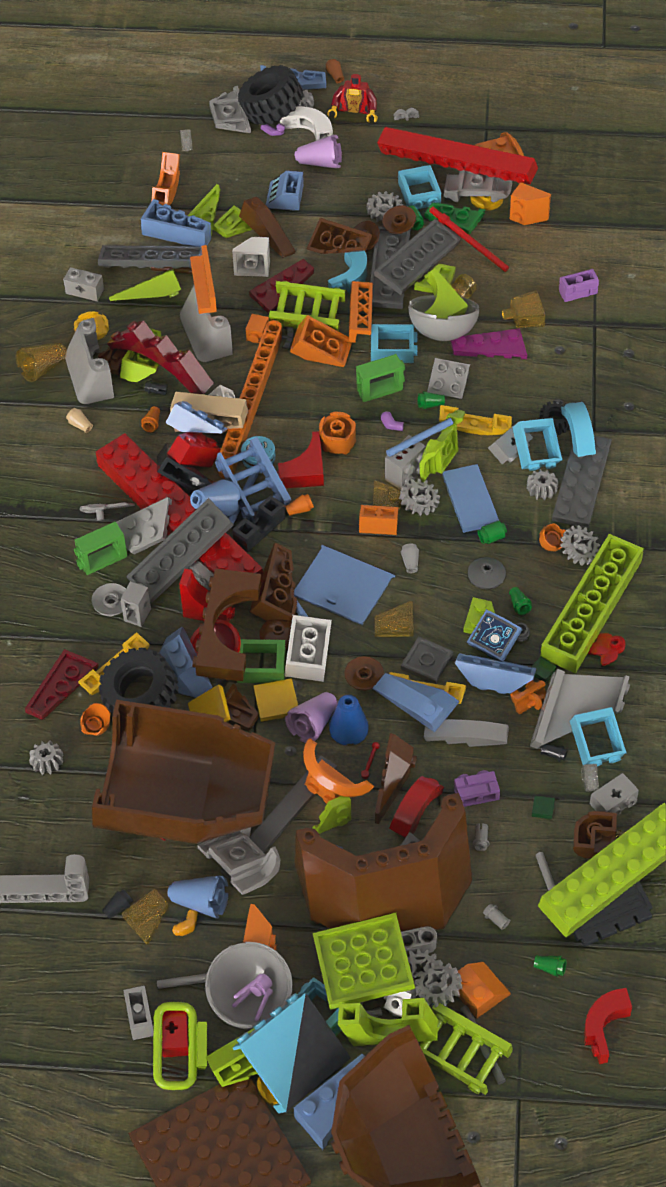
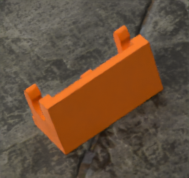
(378, 520)

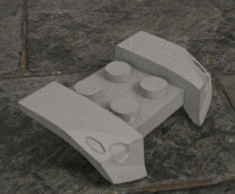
(476, 185)
(242, 860)

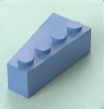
(174, 225)
(318, 1109)

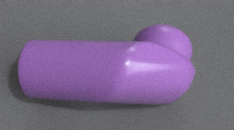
(273, 131)
(390, 423)

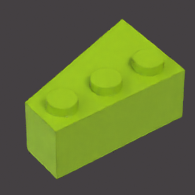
(230, 1064)

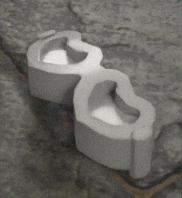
(409, 113)

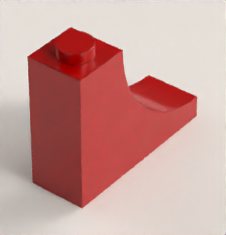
(305, 469)
(194, 598)

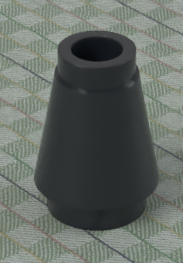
(117, 904)

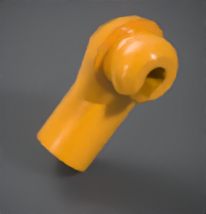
(187, 926)

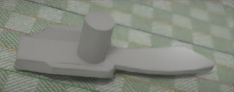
(99, 508)

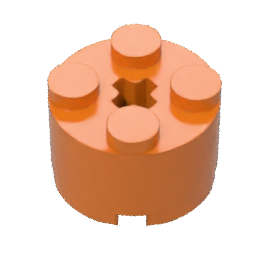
(337, 433)

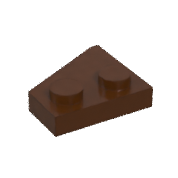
(114, 359)
(240, 710)

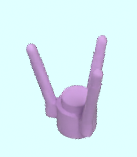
(259, 986)

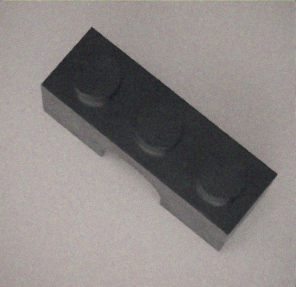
(270, 514)

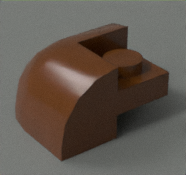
(594, 833)

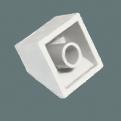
(252, 257)

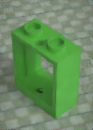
(376, 369)
(95, 540)
(264, 675)

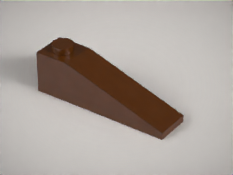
(265, 224)
(337, 238)
(277, 587)

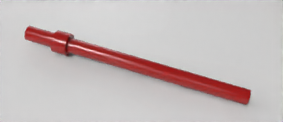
(445, 220)

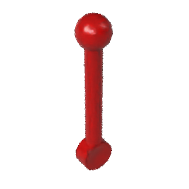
(365, 773)

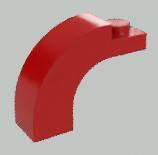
(414, 805)
(605, 1009)

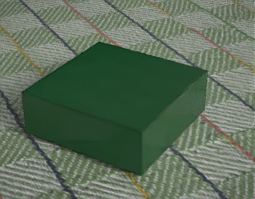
(544, 669)
(543, 807)

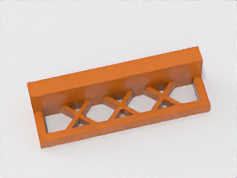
(203, 282)
(356, 319)

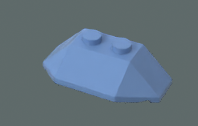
(179, 655)
(494, 674)

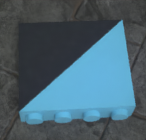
(293, 1051)

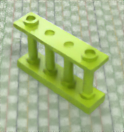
(294, 319)
(479, 1036)

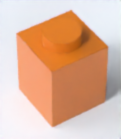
(256, 328)

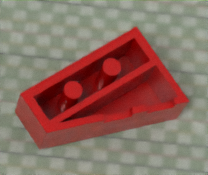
(194, 449)

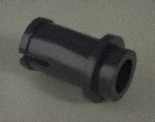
(158, 388)
(559, 753)

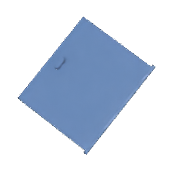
(344, 582)

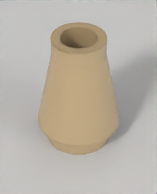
(78, 419)

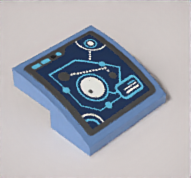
(494, 635)

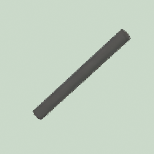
(485, 1049)

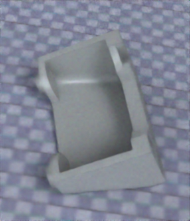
(207, 334)
(89, 375)

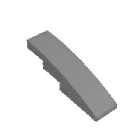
(470, 732)

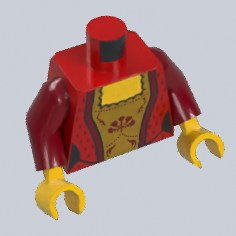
(355, 98)

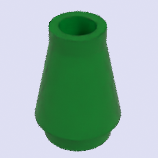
(430, 400)
(520, 601)
(551, 964)

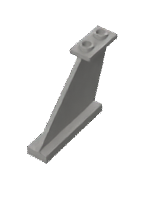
(572, 696)

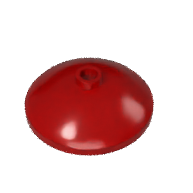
(225, 633)

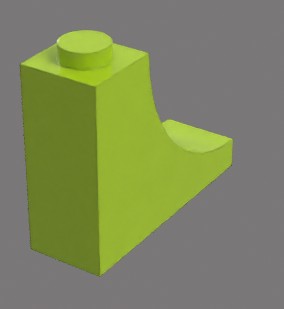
(446, 298)

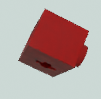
(176, 1043)

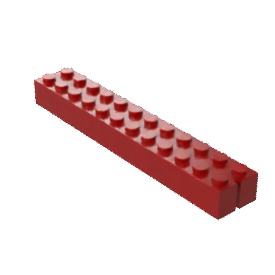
(145, 486)

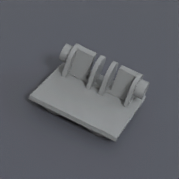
(448, 378)

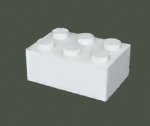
(308, 648)

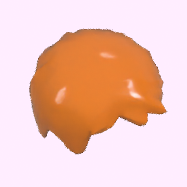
(550, 537)
(95, 719)

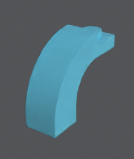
(358, 271)
(580, 428)

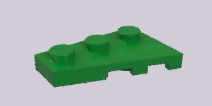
(464, 218)

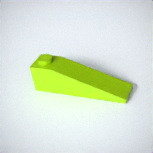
(158, 286)
(137, 366)

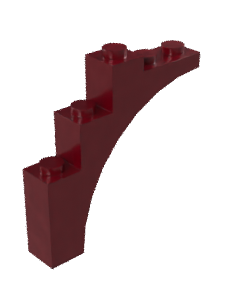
(161, 350)

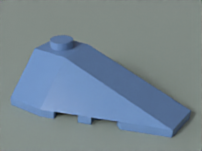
(419, 700)

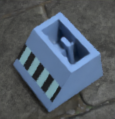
(286, 191)

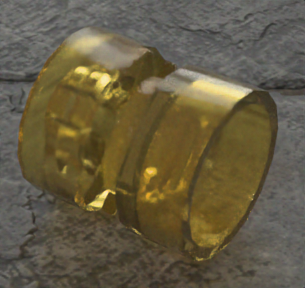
(464, 286)

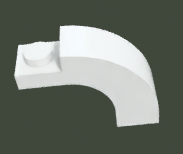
(309, 119)

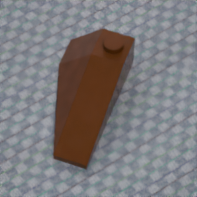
(398, 767)

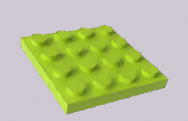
(363, 961)

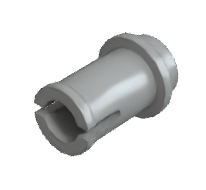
(481, 839)
(496, 916)

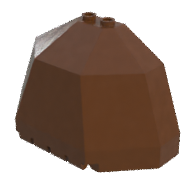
(392, 1122)

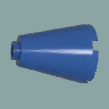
(348, 722)

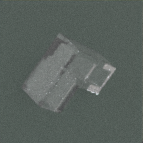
(186, 140)
(590, 777)

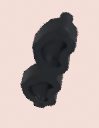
(289, 337)

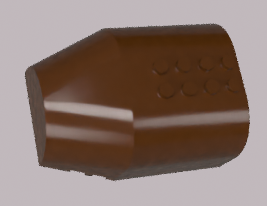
(182, 775)

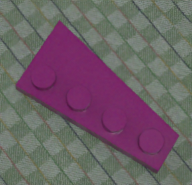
(499, 343)

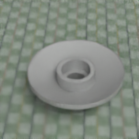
(106, 594)

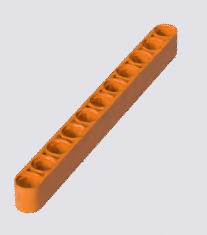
(254, 389)

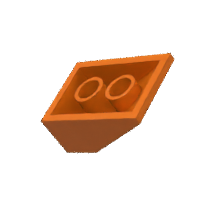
(320, 343)

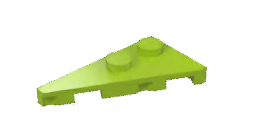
(207, 207)

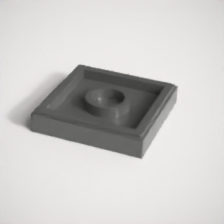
(427, 660)

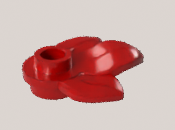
(606, 649)

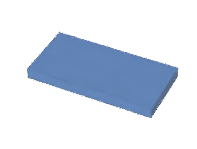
(469, 497)

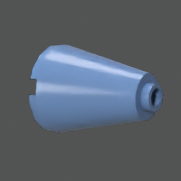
(221, 493)
(201, 894)

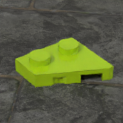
(336, 813)

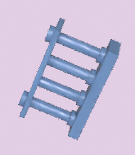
(263, 465)

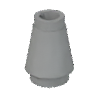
(410, 556)

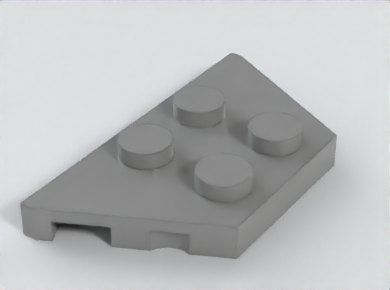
(228, 112)
(146, 526)

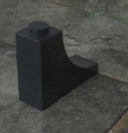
(181, 474)

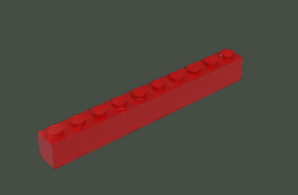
(457, 155)

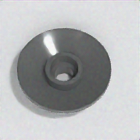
(486, 578)

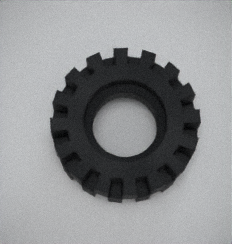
(555, 410)

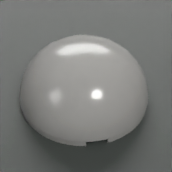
(439, 328)
(234, 970)

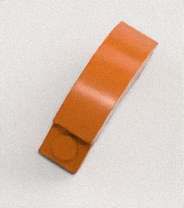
(168, 179)

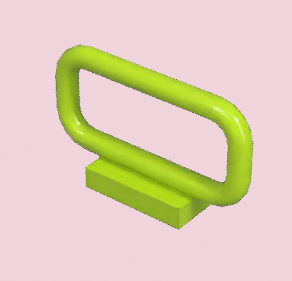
(196, 1046)

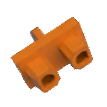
(529, 698)

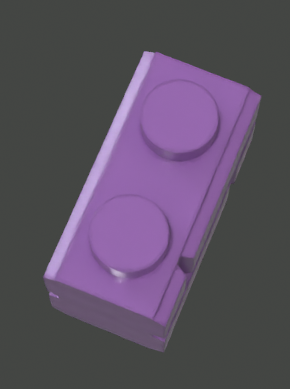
(578, 285)
(477, 788)

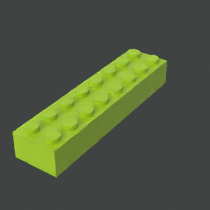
(591, 603)
(607, 874)

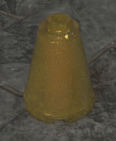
(39, 359)

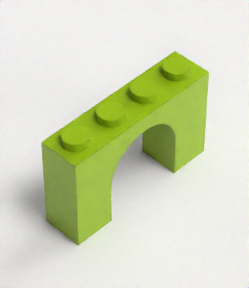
(368, 1030)

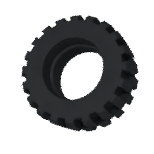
(270, 95)
(131, 666)

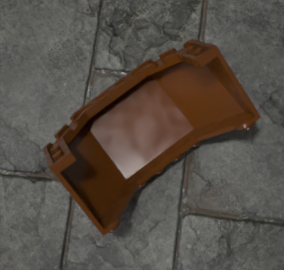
(413, 880)

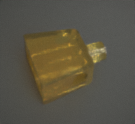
(526, 311)

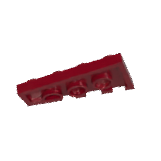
(266, 294)
(59, 683)

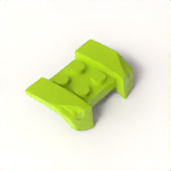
(441, 450)

